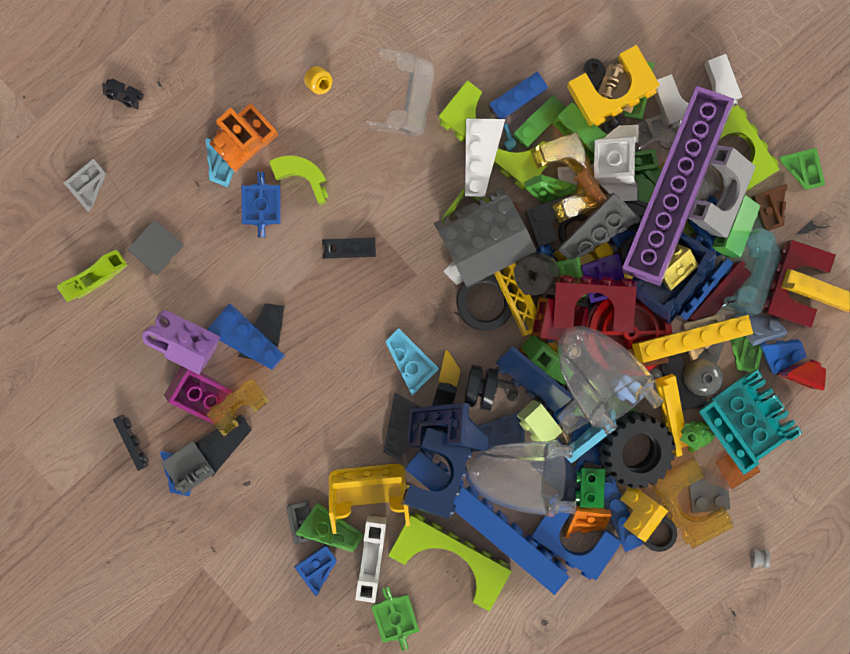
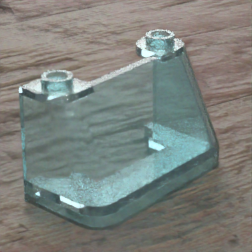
(752, 298)

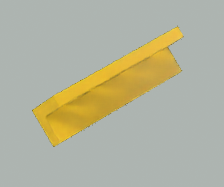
(816, 290)
(525, 302)
(671, 409)

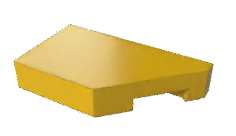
(449, 370)

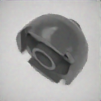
(702, 377)

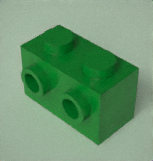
(591, 487)

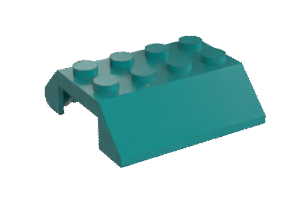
(748, 421)

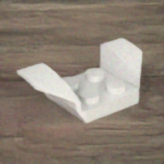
(616, 162)

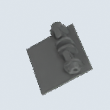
(187, 468)

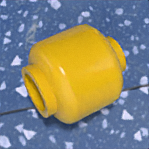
(318, 80)

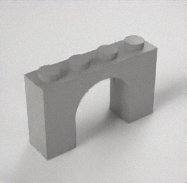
(736, 174)

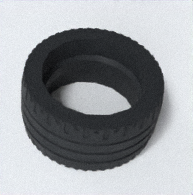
(475, 323)

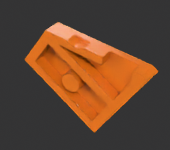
(587, 520)

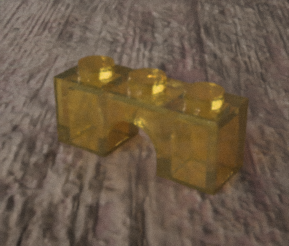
(223, 414)

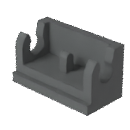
(297, 514)

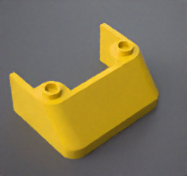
(366, 486)

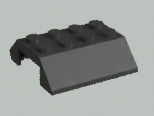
(485, 237)

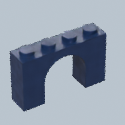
(442, 501)

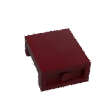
(544, 319)

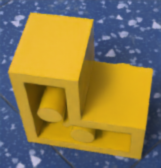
(646, 513)

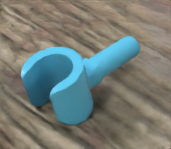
(510, 144)

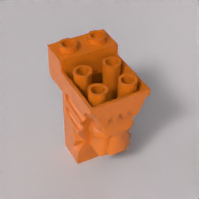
(242, 135)

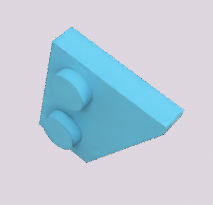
(219, 170)

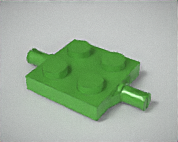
(395, 618)

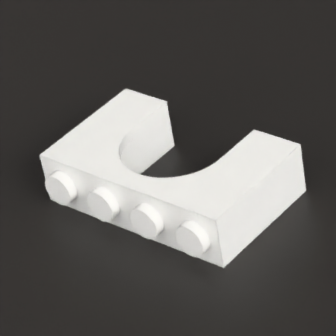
(721, 80)
(371, 558)

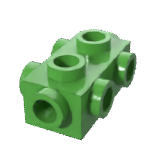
(696, 435)

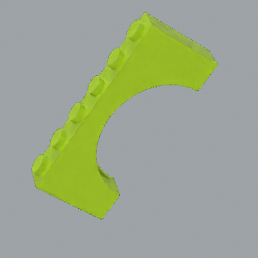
(463, 106)
(422, 535)

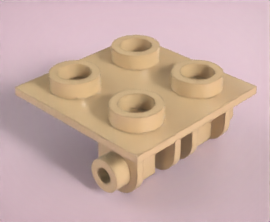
(615, 84)

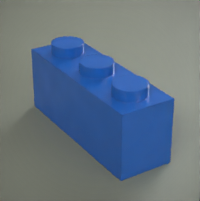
(518, 96)

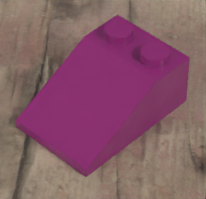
(195, 392)

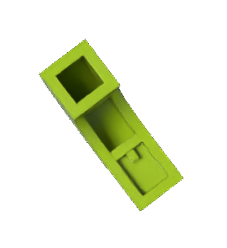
(297, 166)
(93, 277)

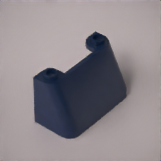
(668, 303)

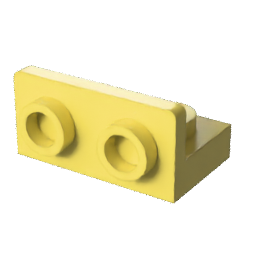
(680, 267)

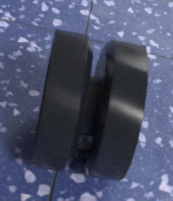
(484, 388)

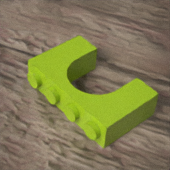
(739, 126)

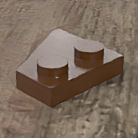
(771, 207)

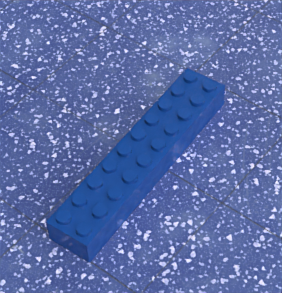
(491, 524)

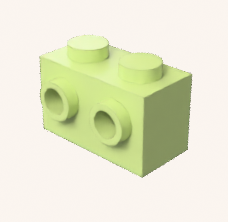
(538, 422)

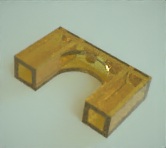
(570, 152)
(695, 529)

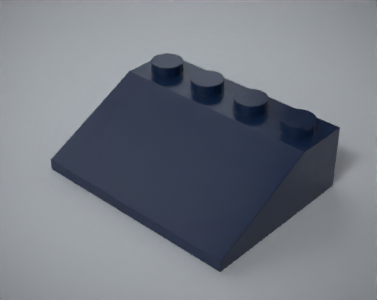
(533, 379)

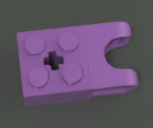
(181, 341)

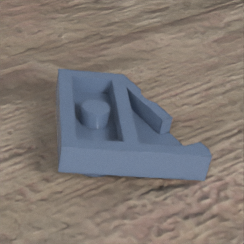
(764, 329)

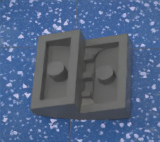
(155, 247)

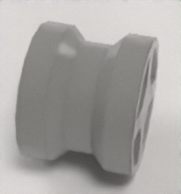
(760, 558)

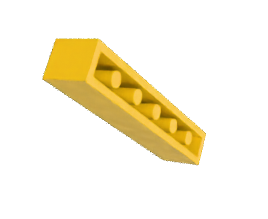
(692, 338)

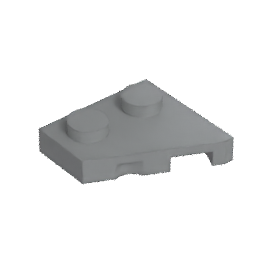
(87, 183)

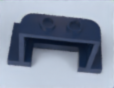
(449, 419)

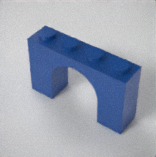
(590, 561)

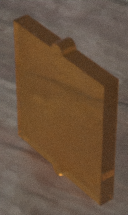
(732, 473)

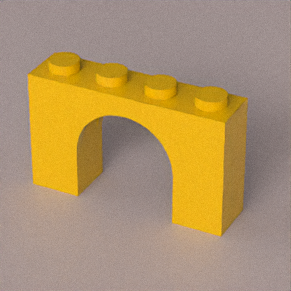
(597, 108)

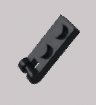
(349, 248)

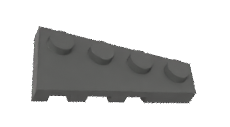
(605, 222)

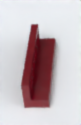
(726, 288)

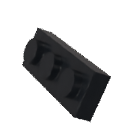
(131, 442)

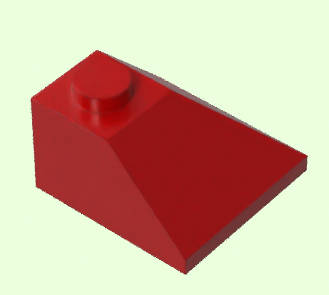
(807, 374)

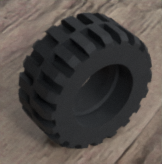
(652, 466)

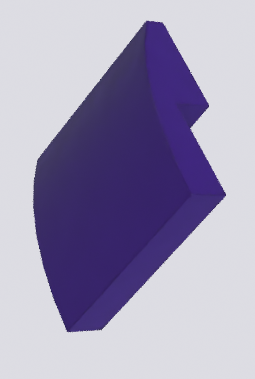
(606, 266)

